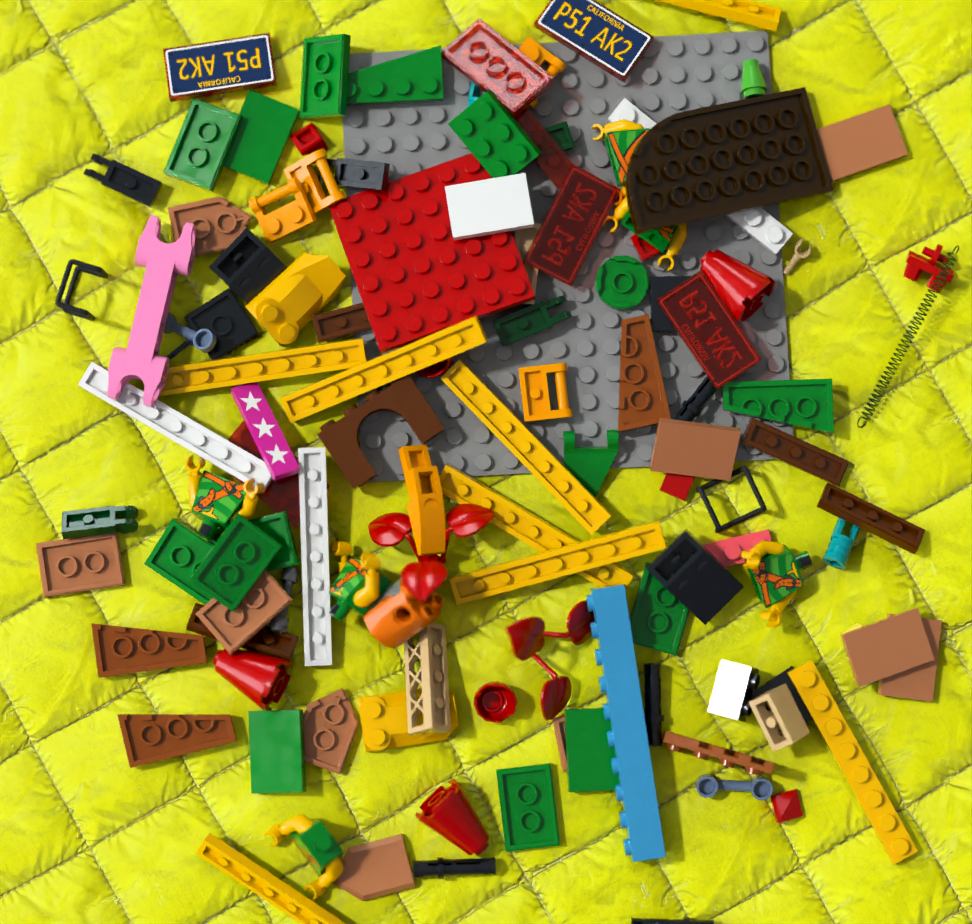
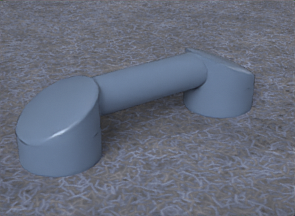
(202, 339)
(759, 786)

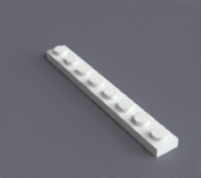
(754, 222)
(179, 429)
(315, 556)

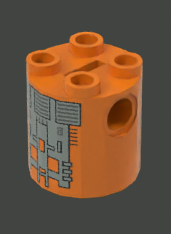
(400, 616)

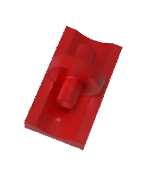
(917, 263)

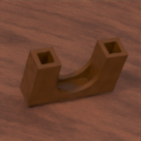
(342, 436)

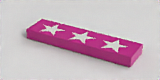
(265, 430)

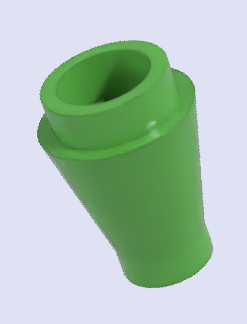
(752, 80)

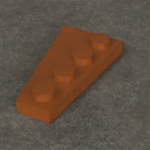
(640, 381)
(139, 650)
(165, 736)
(727, 757)

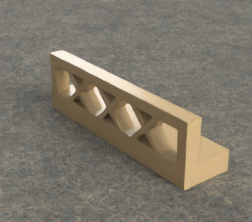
(433, 679)

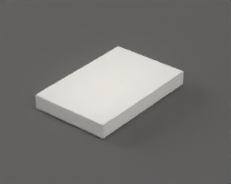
(489, 206)

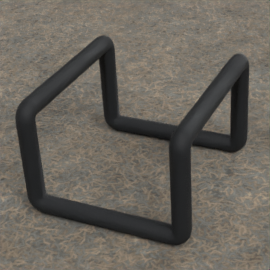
(84, 267)
(700, 489)

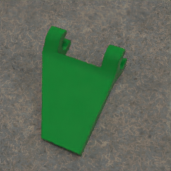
(590, 463)

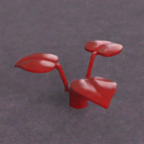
(428, 573)
(528, 638)

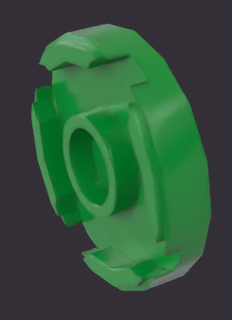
(622, 282)

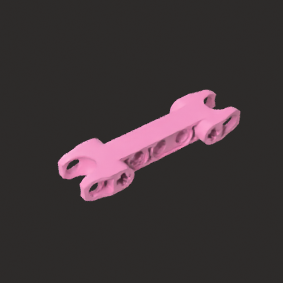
(142, 356)

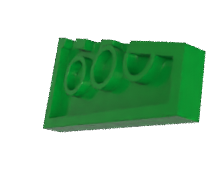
(399, 80)
(792, 402)

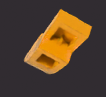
(426, 500)

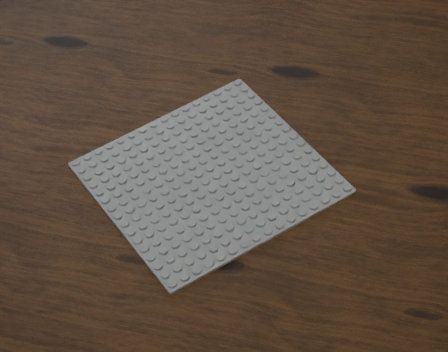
(670, 78)

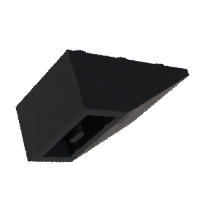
(247, 266)
(695, 576)

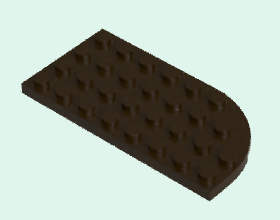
(726, 161)

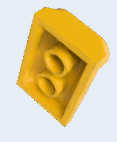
(296, 296)
(386, 721)

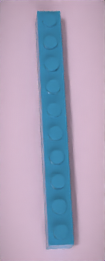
(627, 722)

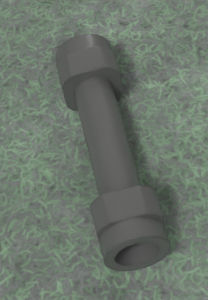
(289, 577)

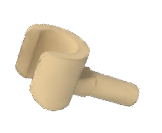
(797, 256)

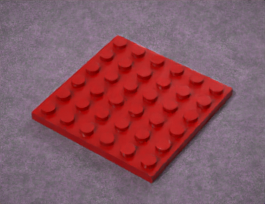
(412, 268)

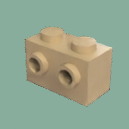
(779, 717)

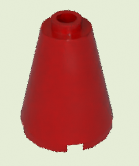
(736, 283)
(255, 675)
(454, 818)

